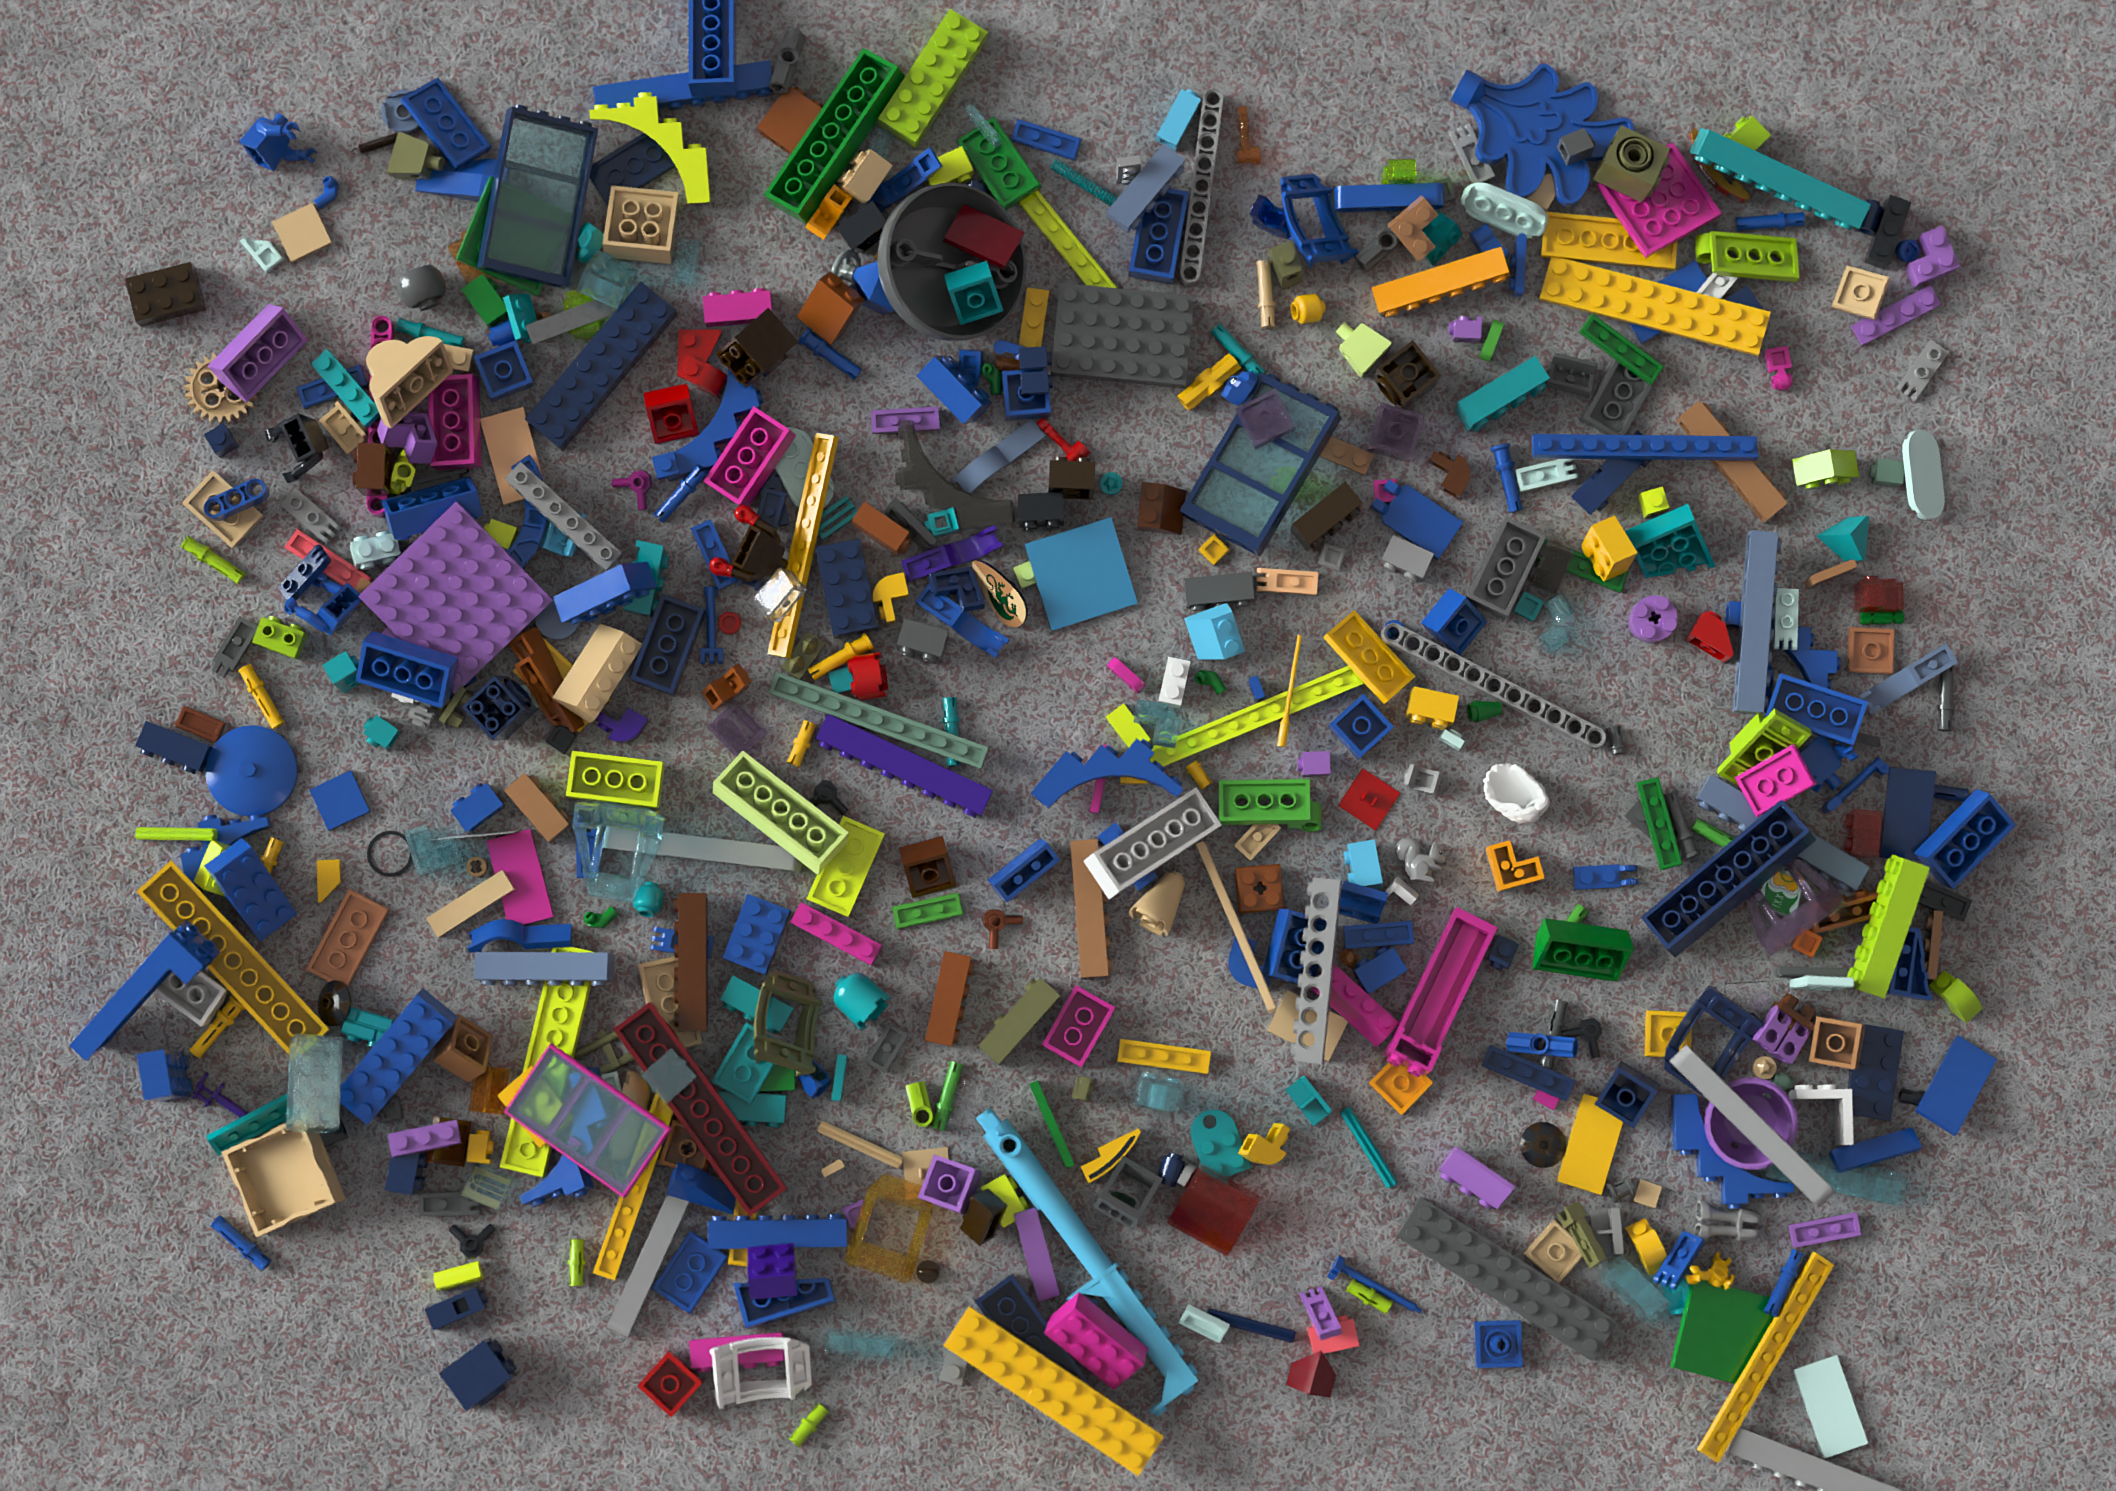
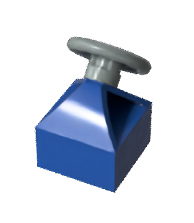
(864, 279)

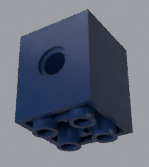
(500, 707)
(479, 1374)

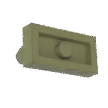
(803, 655)

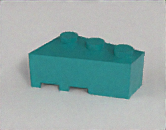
(658, 560)

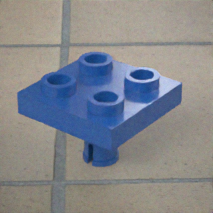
(1498, 1344)

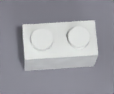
(1174, 682)

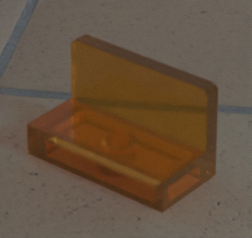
(485, 1091)

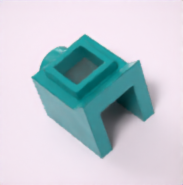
(942, 523)

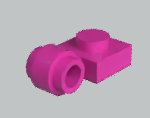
(1778, 361)

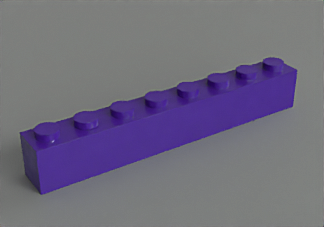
(904, 765)

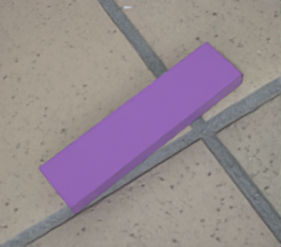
(1036, 1254)

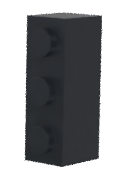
(1887, 232)

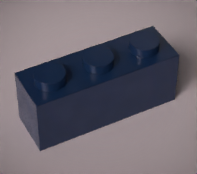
(173, 747)

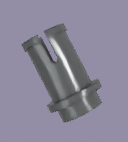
(1616, 740)

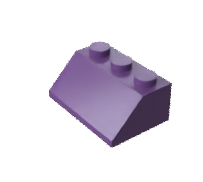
(1475, 1178)

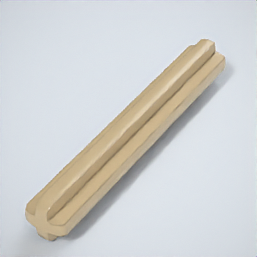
(860, 1144)

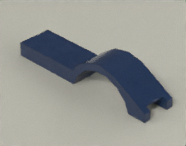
(770, 511)

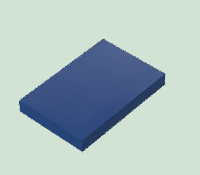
(689, 1272)

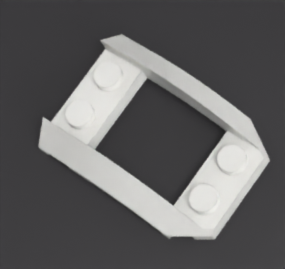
(726, 1371)

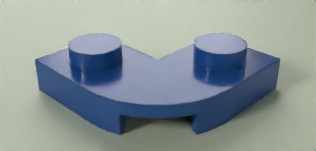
(1239, 967)

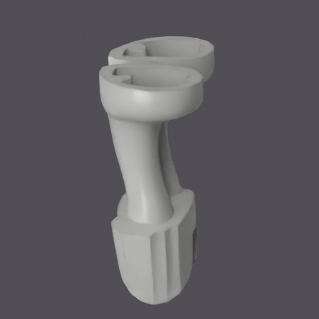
(1706, 1213)

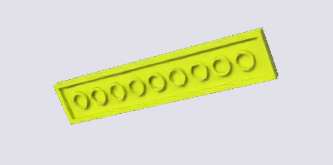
(559, 1023)

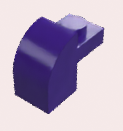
(627, 729)

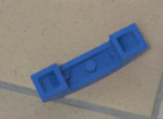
(908, 179)

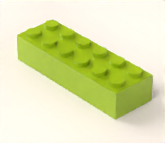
(933, 78)
(1888, 925)

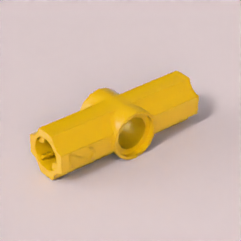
(1209, 381)

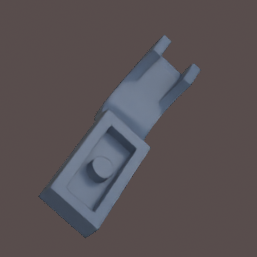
(999, 456)
(1909, 678)

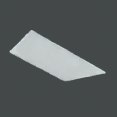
(477, 835)

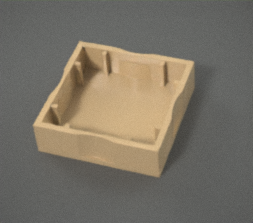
(283, 1178)

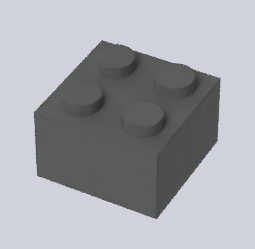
(922, 641)

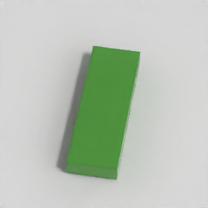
(927, 910)

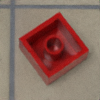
(670, 1383)

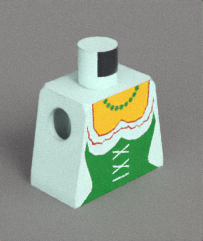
(1781, 893)

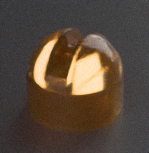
(1348, 958)

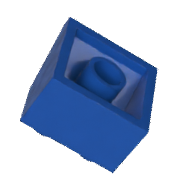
(1454, 621)

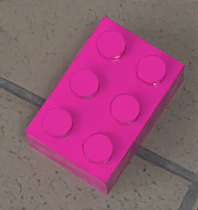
(1078, 1026)

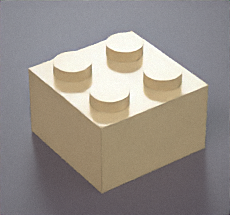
(864, 175)

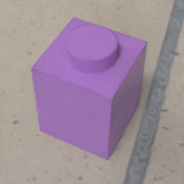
(1314, 763)

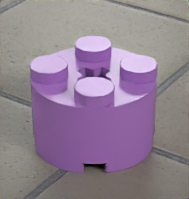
(1649, 631)

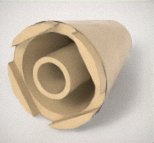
(1159, 904)

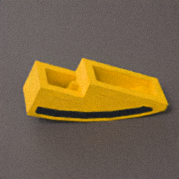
(1110, 1155)

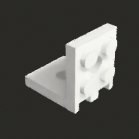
(1842, 1107)

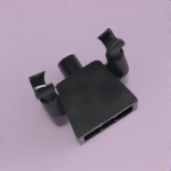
(304, 440)

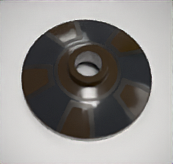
(334, 1003)
(1531, 1147)

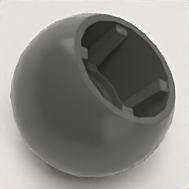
(421, 287)

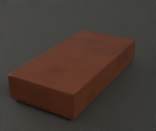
(200, 724)

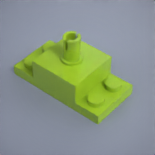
(1760, 741)

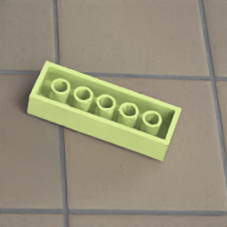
(780, 812)

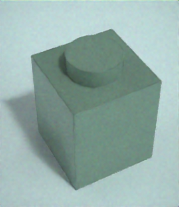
(1887, 472)

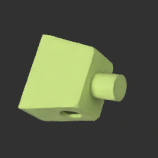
(1362, 346)

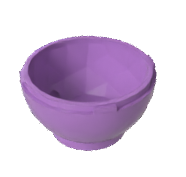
(1776, 1111)

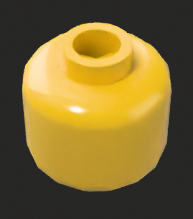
(1307, 308)

